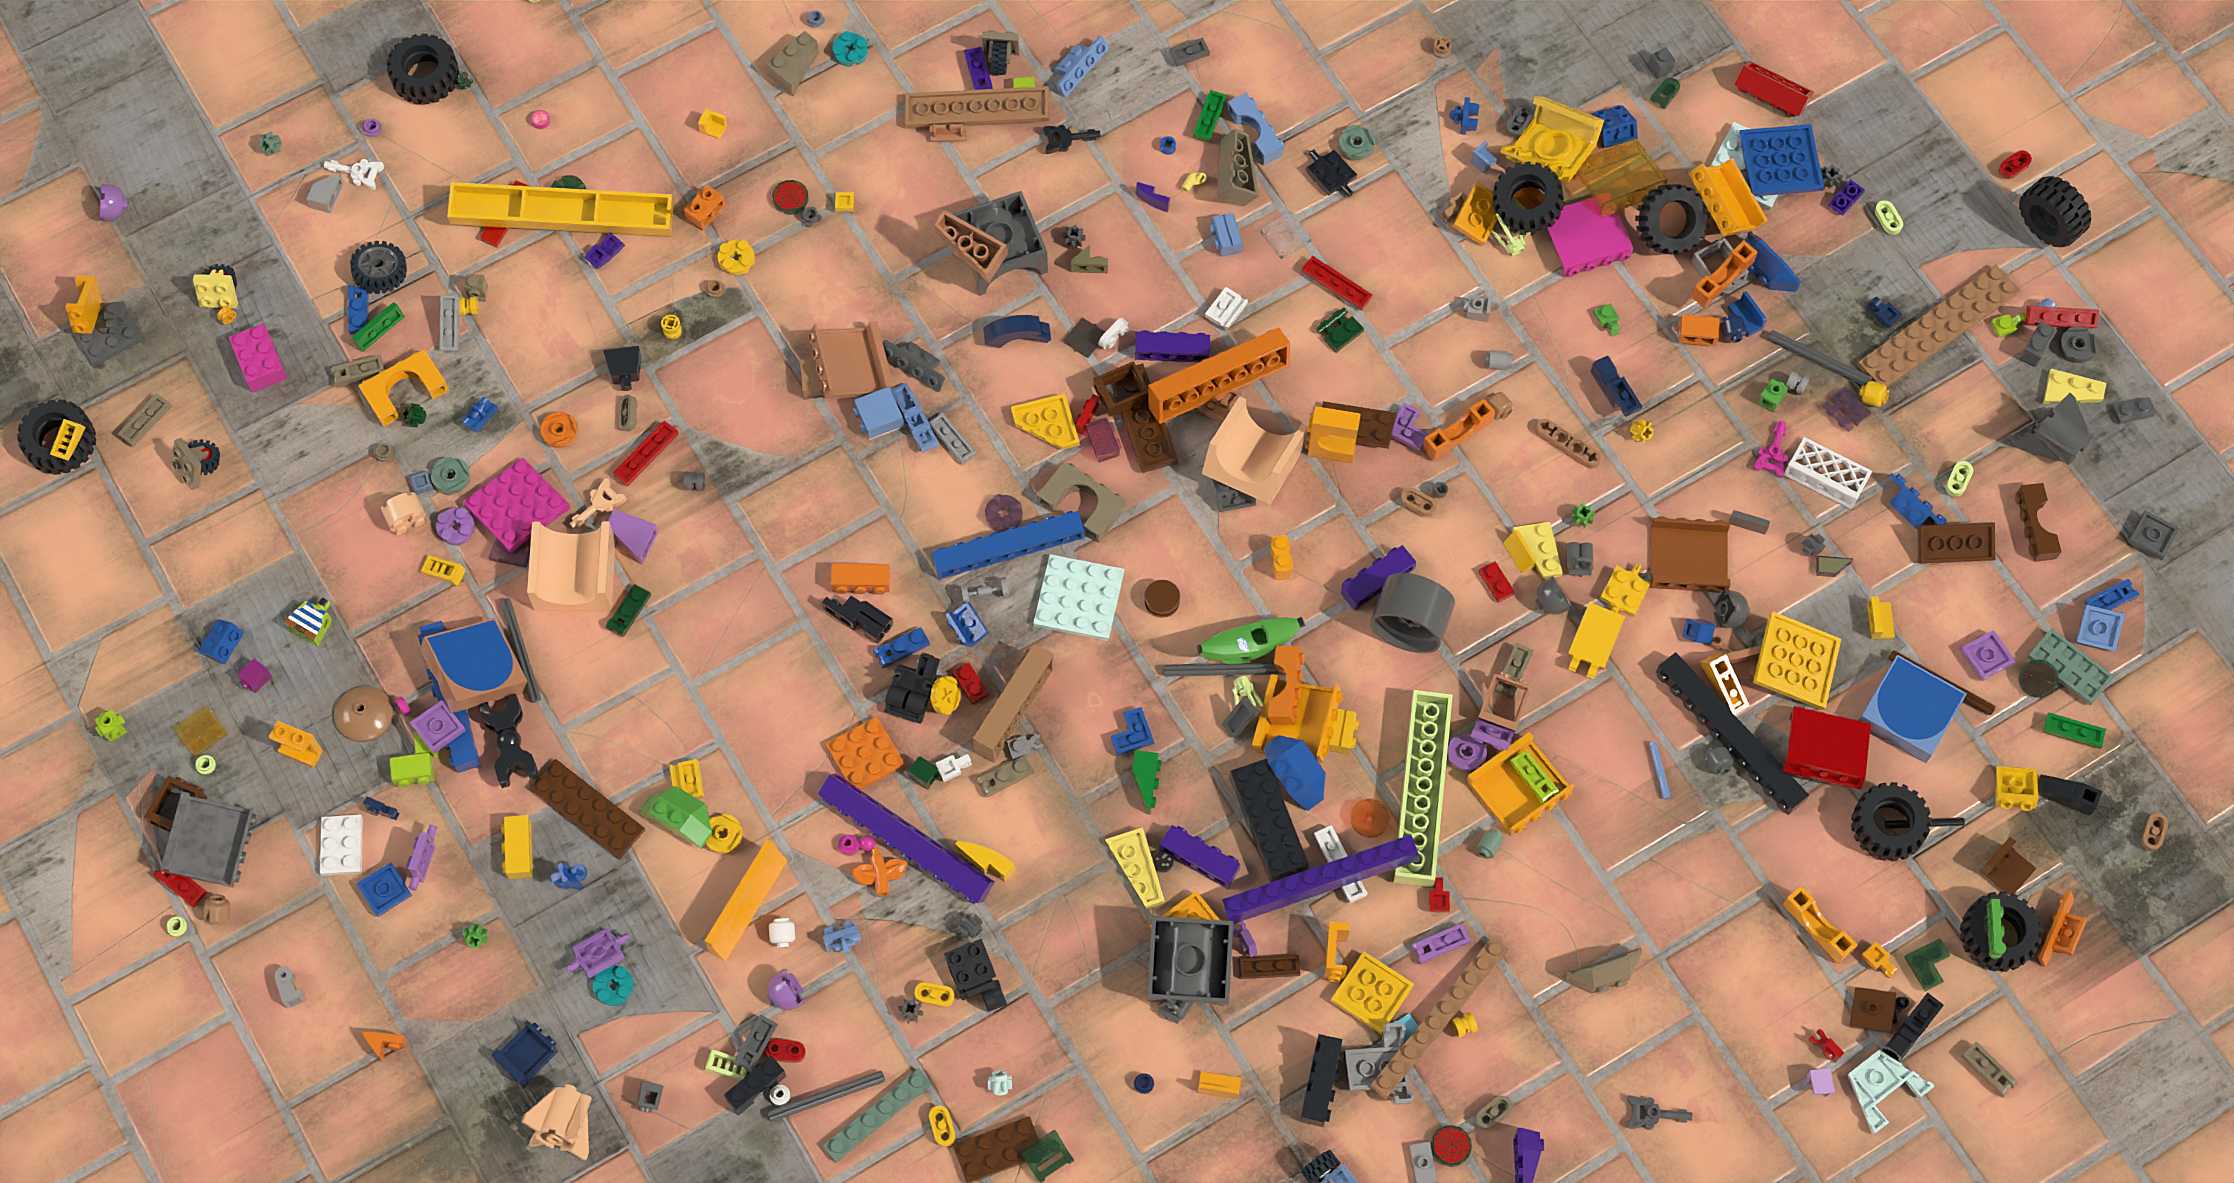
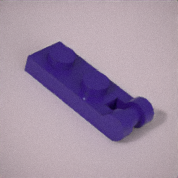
(978, 68)

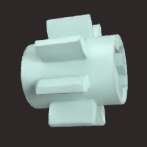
(1000, 1082)

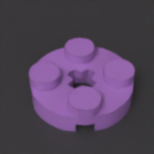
(448, 518)
(1457, 758)

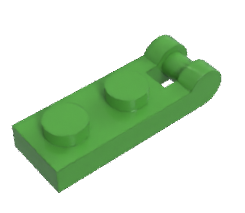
(1995, 929)

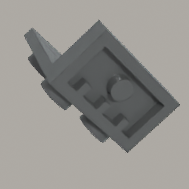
(1230, 498)

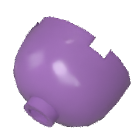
(111, 202)
(785, 991)

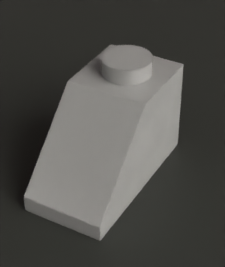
(325, 193)

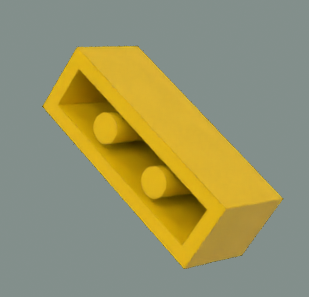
(517, 847)

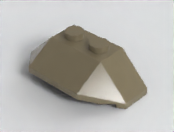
(1605, 973)

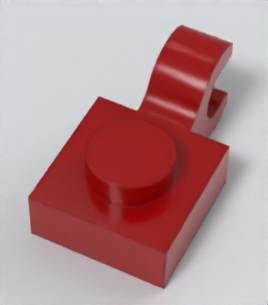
(1439, 900)
(1829, 1047)

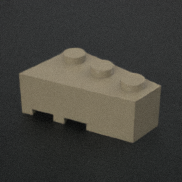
(793, 61)

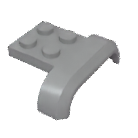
(1366, 1064)

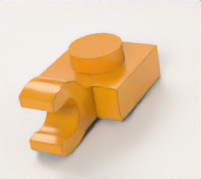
(1878, 957)

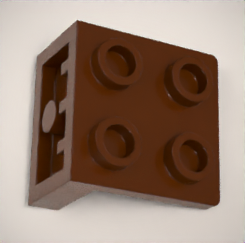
(2008, 868)

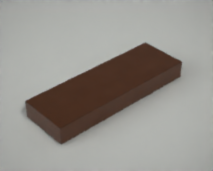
(1269, 967)

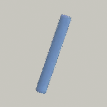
(1659, 770)

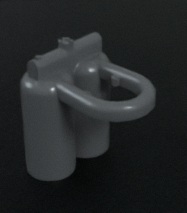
(1579, 558)
(1174, 1009)

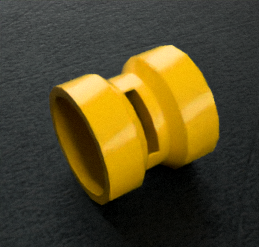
(469, 306)
(671, 331)
(1465, 1024)

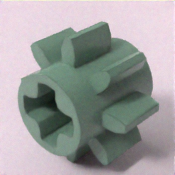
(270, 143)

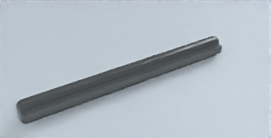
(1819, 357)
(520, 649)
(1219, 669)
(826, 1096)

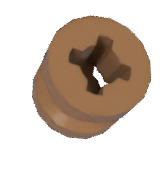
(1443, 42)

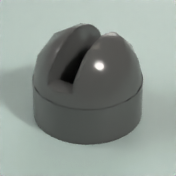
(1442, 490)

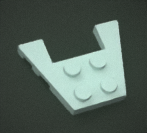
(1877, 1079)

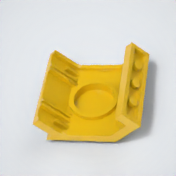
(1556, 138)

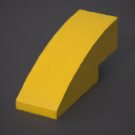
(986, 859)

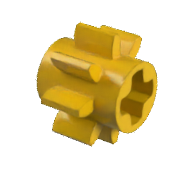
(1641, 430)

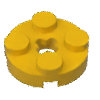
(732, 248)
(726, 844)

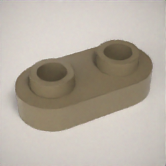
(627, 413)
(1493, 1113)

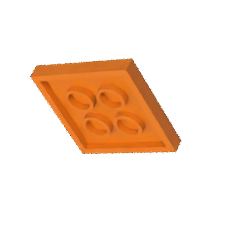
(865, 754)

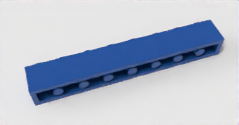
(1008, 544)
(463, 747)

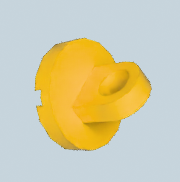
(945, 695)

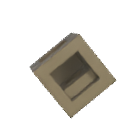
(476, 286)

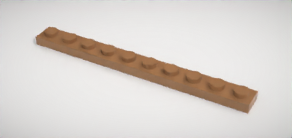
(1438, 1018)

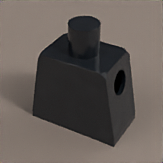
(624, 365)

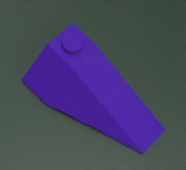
(1527, 1152)

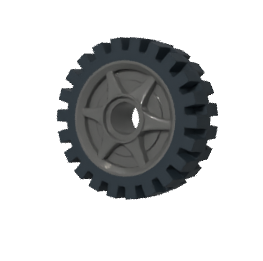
(378, 267)

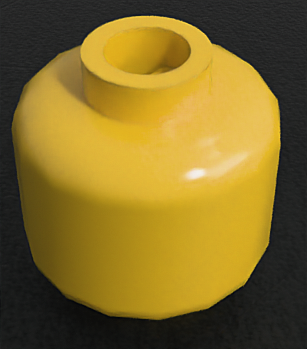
(1874, 393)

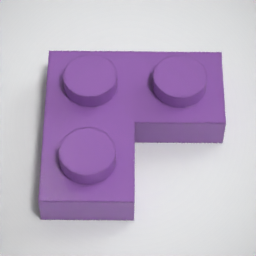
(1404, 429)

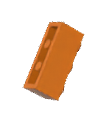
(860, 578)

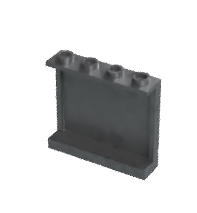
(208, 840)

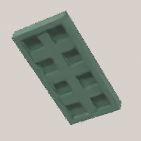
(2074, 667)

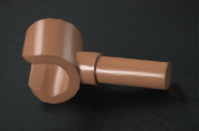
(1721, 646)

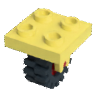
(216, 287)

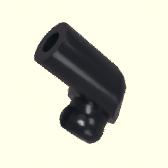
(1900, 1004)

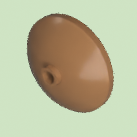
(370, 722)

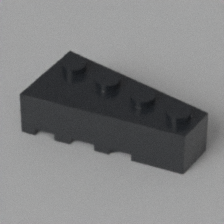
(1321, 1080)

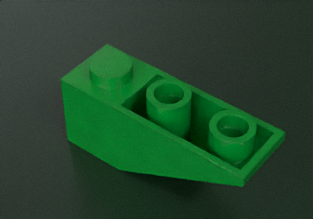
(1144, 774)

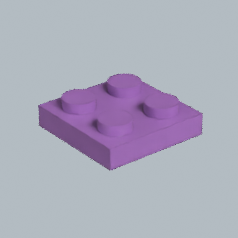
(1987, 655)
(437, 726)
(1493, 734)

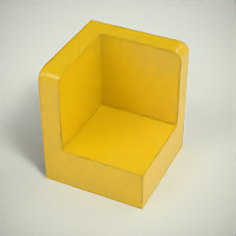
(712, 124)

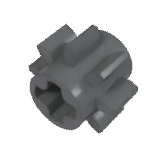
(1831, 176)
(1074, 236)
(1813, 545)
(970, 926)
(910, 1004)

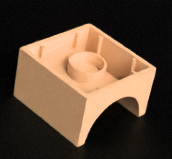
(1251, 457)
(571, 569)

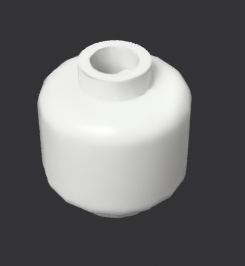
(781, 932)

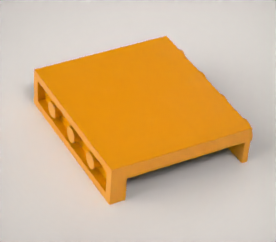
(1728, 198)
(1315, 719)
(1506, 791)

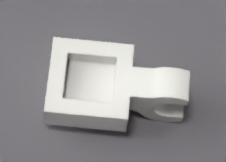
(951, 768)

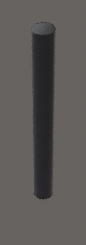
(1934, 823)

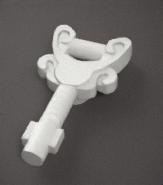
(358, 171)

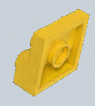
(2016, 787)

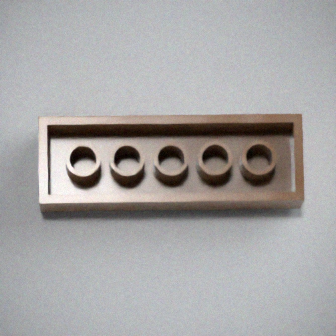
(1013, 702)

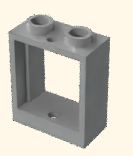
(1714, 248)

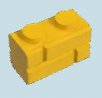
(1343, 732)

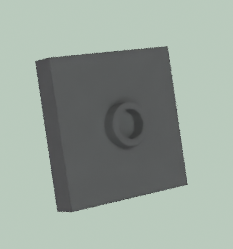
(2153, 535)

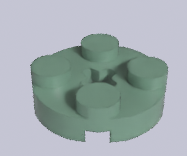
(1356, 152)
(454, 485)

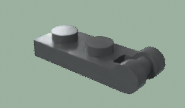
(755, 1043)

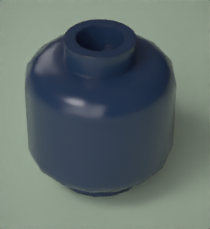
(1733, 328)

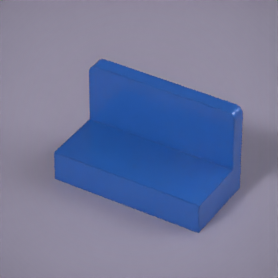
(1750, 312)

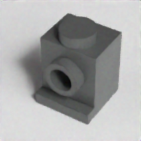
(655, 1091)

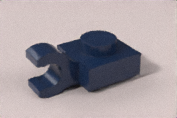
(1886, 314)

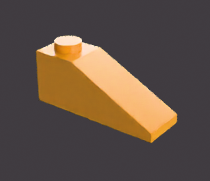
(1725, 681)

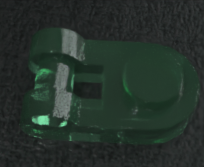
(1670, 88)

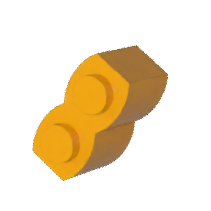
(1281, 557)

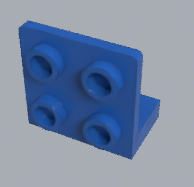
(1618, 126)

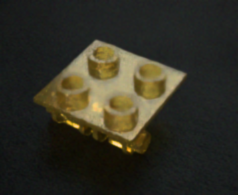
(200, 731)

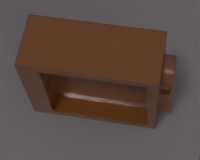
(1100, 383)
(152, 813)

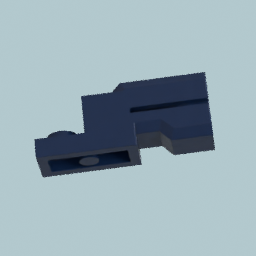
(1615, 387)

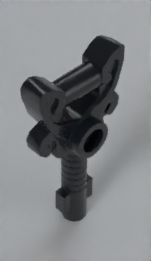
(1065, 137)

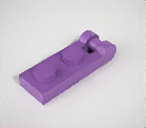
(1441, 943)

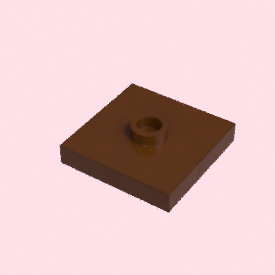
(1873, 1010)

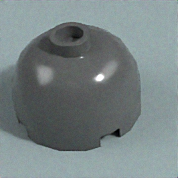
(1551, 597)
(1731, 609)

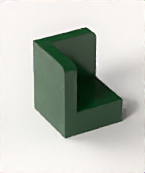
(923, 772)

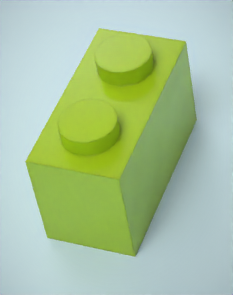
(412, 770)

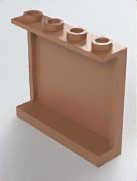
(850, 361)

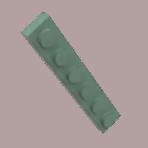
(877, 1115)

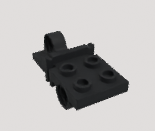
(910, 689)
(974, 974)

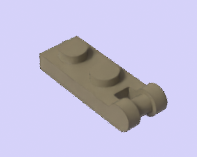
(357, 370)
(1515, 667)
(1005, 776)
(1989, 1069)

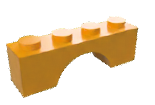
(1805, 911)

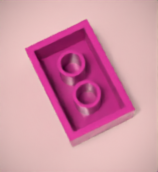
(258, 357)

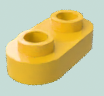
(935, 993)
(942, 1127)

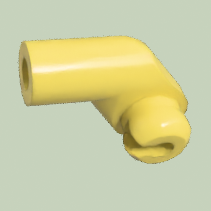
(1193, 179)

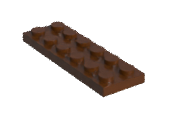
(1148, 437)
(587, 809)

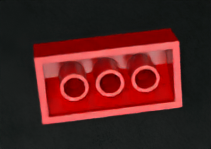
(1773, 89)

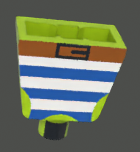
(310, 621)

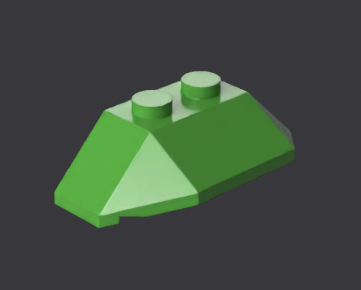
(679, 814)

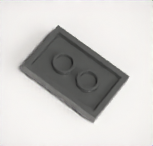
(104, 345)

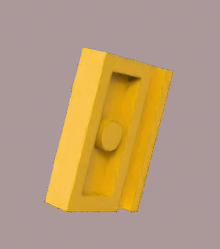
(688, 777)

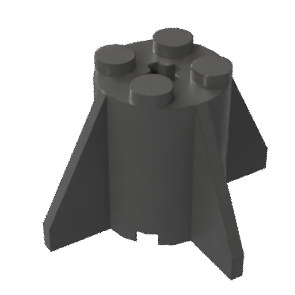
(2059, 432)

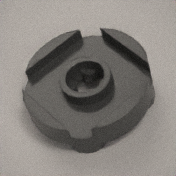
(2074, 353)

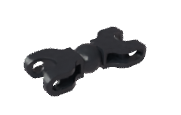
(508, 741)

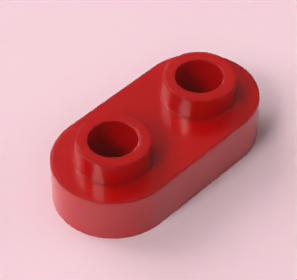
(2013, 165)
(784, 1052)

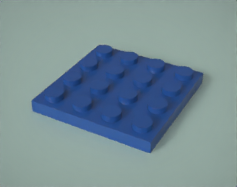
(1781, 160)

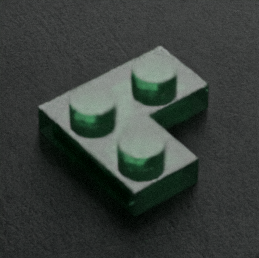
(1923, 963)

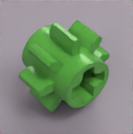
(1583, 515)
(475, 935)

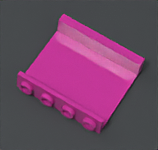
(1587, 239)

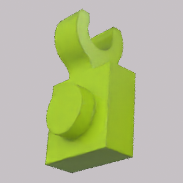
(2006, 325)

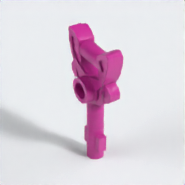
(1773, 453)

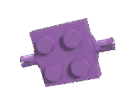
(421, 857)
(598, 952)

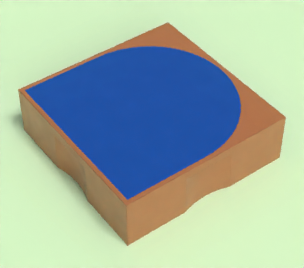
(473, 664)

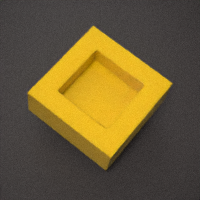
(844, 202)

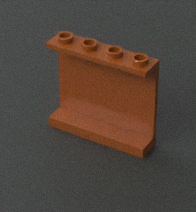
(1689, 554)

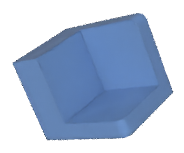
(1482, 158)

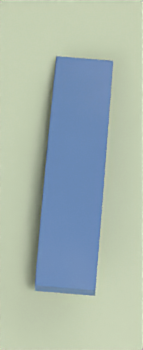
(914, 418)

